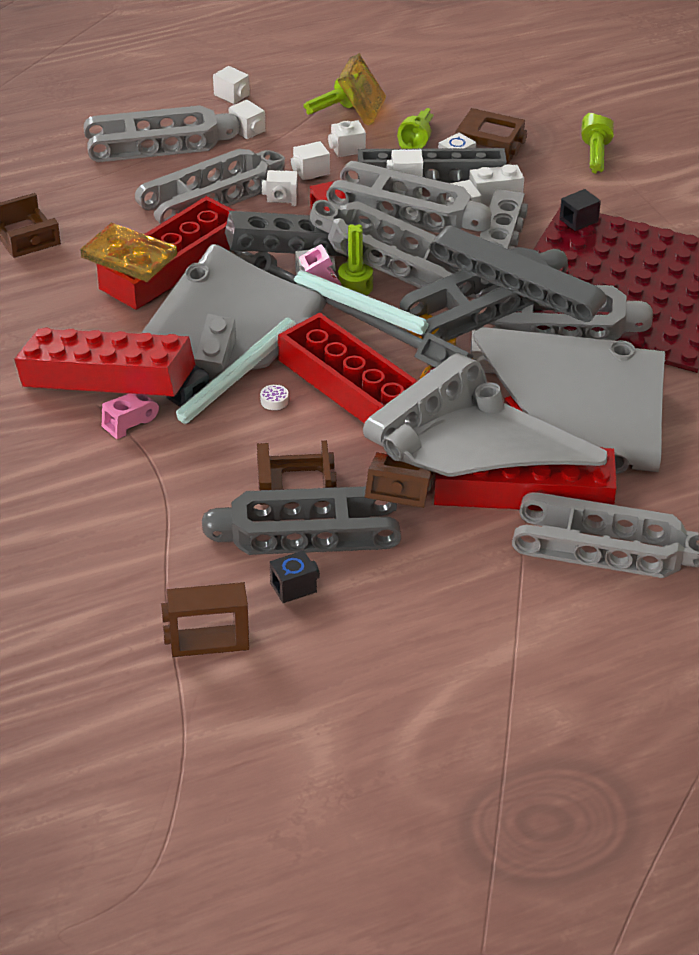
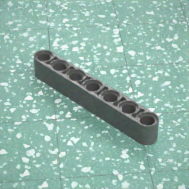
(518, 273)

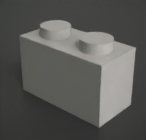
(216, 344)

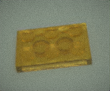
(128, 252)

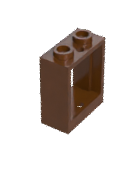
(206, 601)

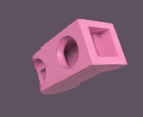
(318, 263)
(127, 412)

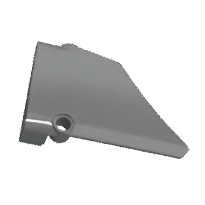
(233, 289)
(585, 387)
(461, 426)

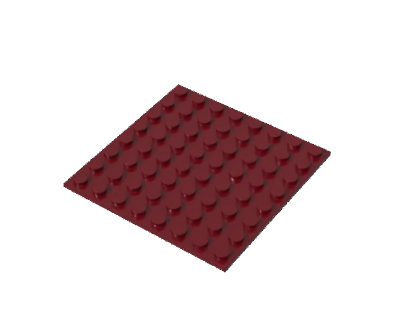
(646, 267)

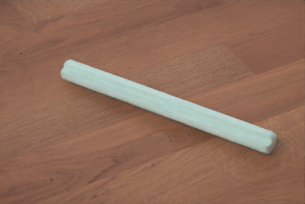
(362, 302)
(232, 373)

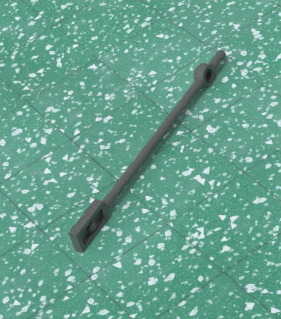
(430, 349)

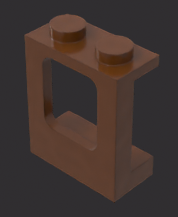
(476, 118)
(31, 238)
(272, 467)
(397, 481)

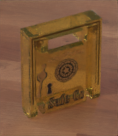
(364, 90)

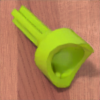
(329, 99)
(415, 130)
(597, 133)
(355, 273)

